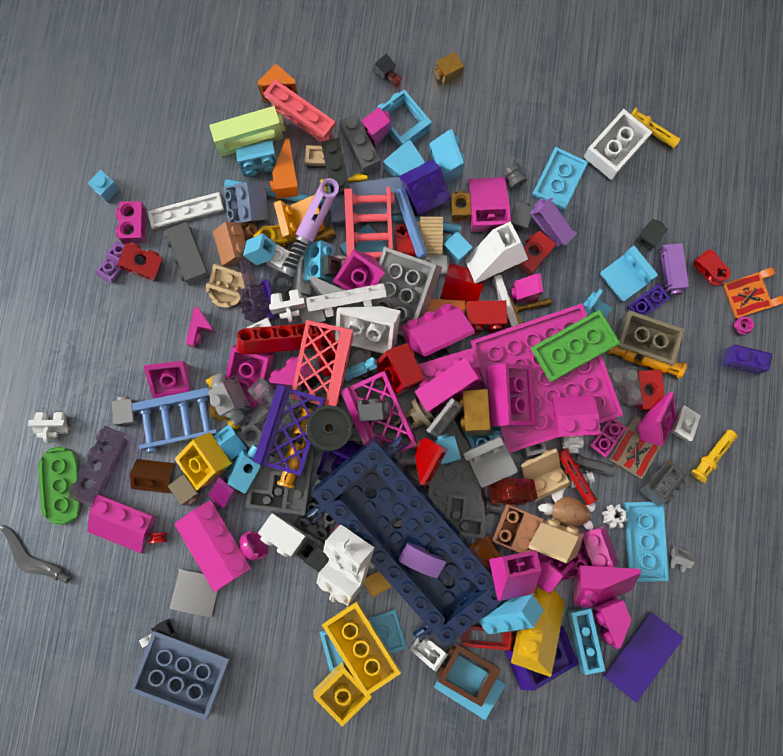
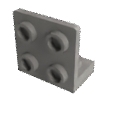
(491, 461)

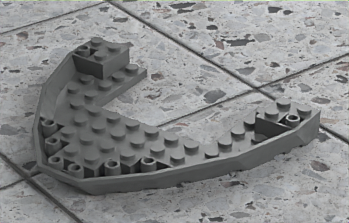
(451, 489)

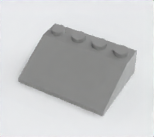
(407, 284)

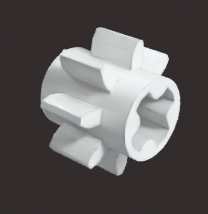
(572, 443)
(609, 516)

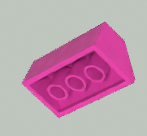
(212, 546)

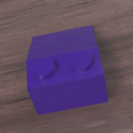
(564, 661)

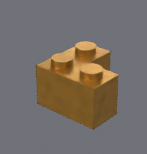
(476, 413)

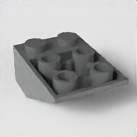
(324, 526)

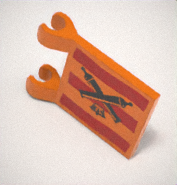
(750, 294)

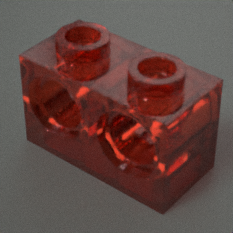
(513, 491)

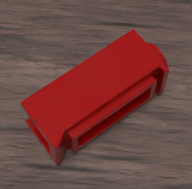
(508, 639)

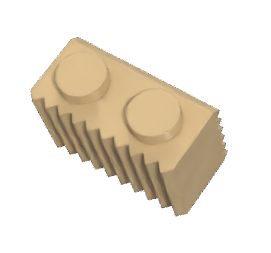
(432, 234)

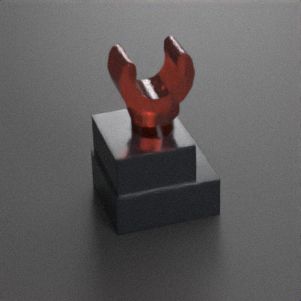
(385, 67)

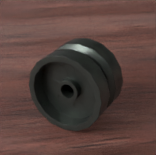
(340, 426)

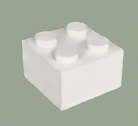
(282, 535)

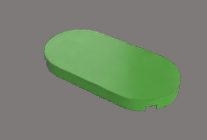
(57, 473)

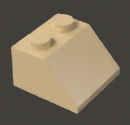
(557, 540)

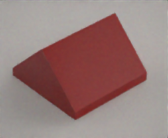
(460, 285)

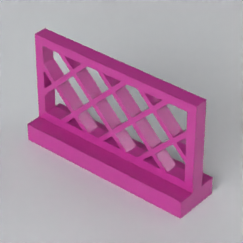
(365, 428)

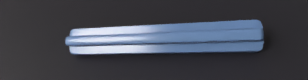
(411, 223)

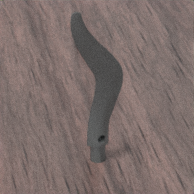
(31, 564)

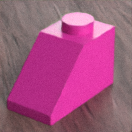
(377, 125)
(527, 289)

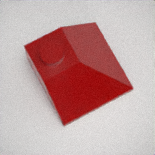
(428, 459)

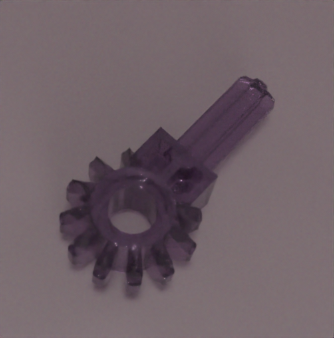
(253, 298)

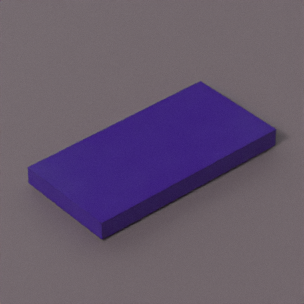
(643, 656)

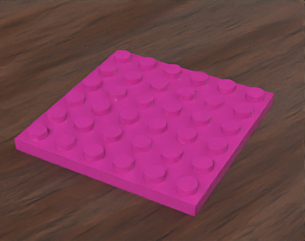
(514, 346)

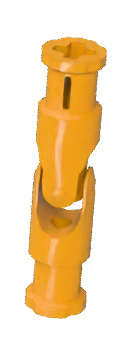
(677, 369)
(287, 479)

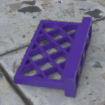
(271, 430)

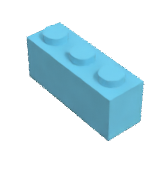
(512, 615)
(586, 641)

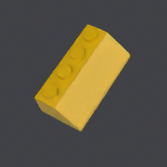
(537, 646)
(361, 648)

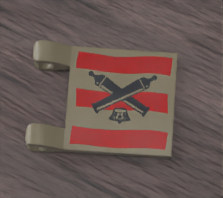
(633, 453)

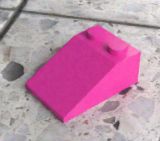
(249, 369)
(600, 584)

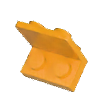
(292, 216)

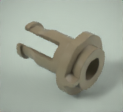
(418, 414)

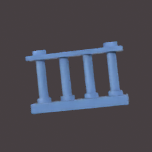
(163, 404)

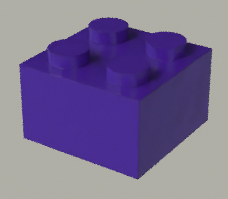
(425, 187)

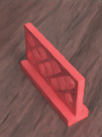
(300, 111)
(339, 367)

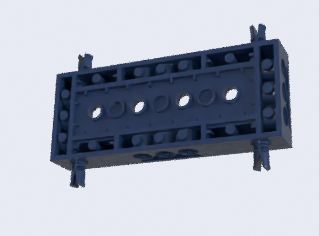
(443, 608)

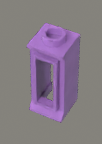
(552, 222)
(674, 268)

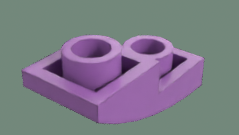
(108, 268)
(422, 561)

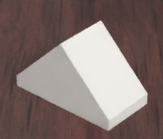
(429, 652)

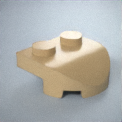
(224, 285)

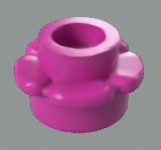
(749, 324)

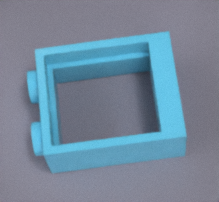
(415, 132)

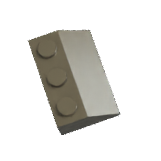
(650, 337)

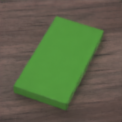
(575, 345)

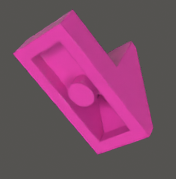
(197, 324)

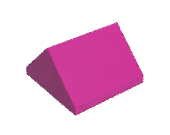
(359, 271)
(168, 378)

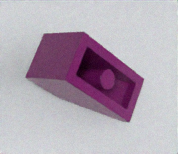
(222, 493)

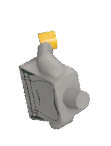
(228, 398)

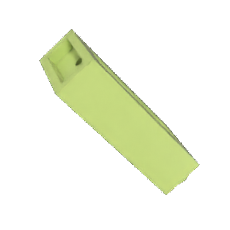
(247, 130)

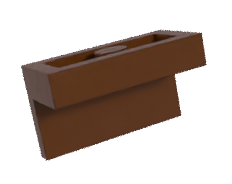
(151, 475)

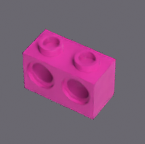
(136, 222)

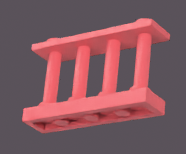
(352, 218)

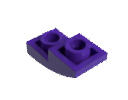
(649, 301)

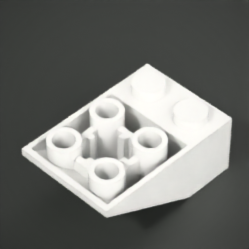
(496, 253)

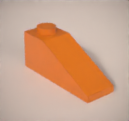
(284, 177)

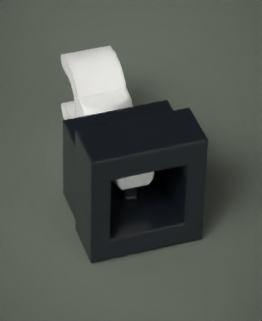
(164, 627)

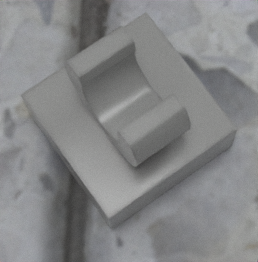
(682, 557)

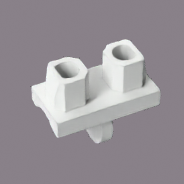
(278, 306)
(47, 428)

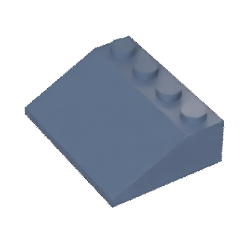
(180, 675)

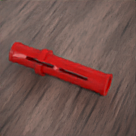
(589, 496)

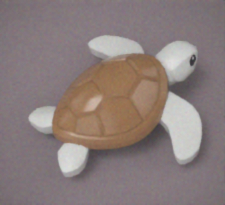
(568, 510)

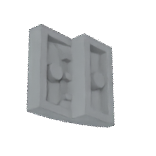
(444, 418)
(193, 594)

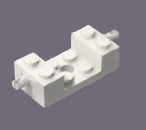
(346, 567)

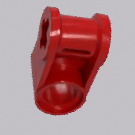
(402, 240)
(710, 266)

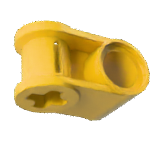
(274, 234)

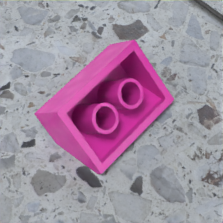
(437, 330)
(432, 367)
(448, 385)
(511, 395)
(120, 523)

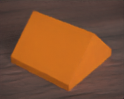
(281, 76)

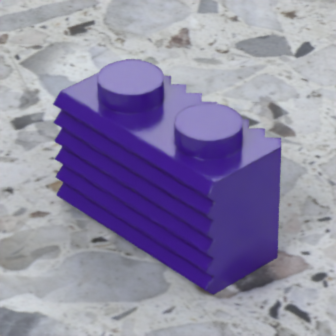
(747, 359)

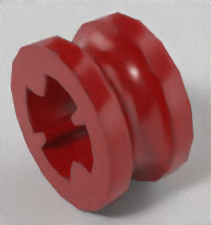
(157, 537)

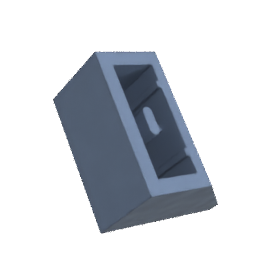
(246, 202)

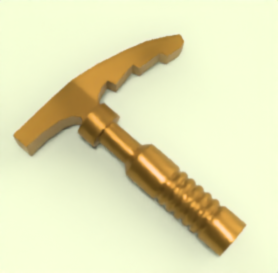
(531, 305)

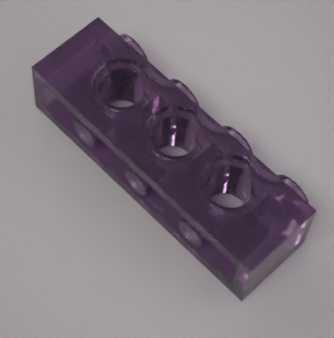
(109, 462)

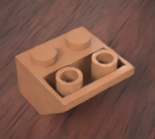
(231, 241)
(516, 529)

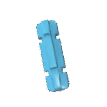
(360, 368)

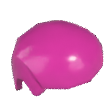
(252, 546)

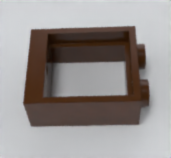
(486, 684)

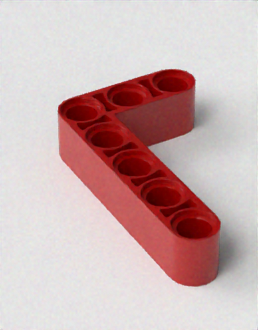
(284, 338)

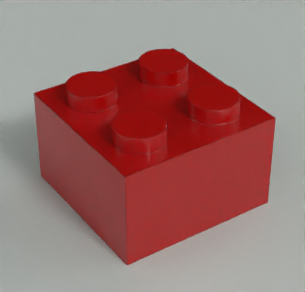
(486, 315)
(401, 369)

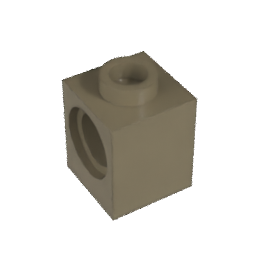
(184, 491)

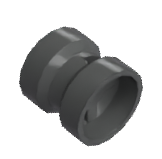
(515, 176)

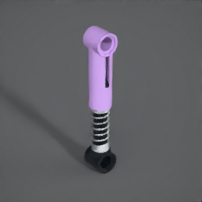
(306, 233)

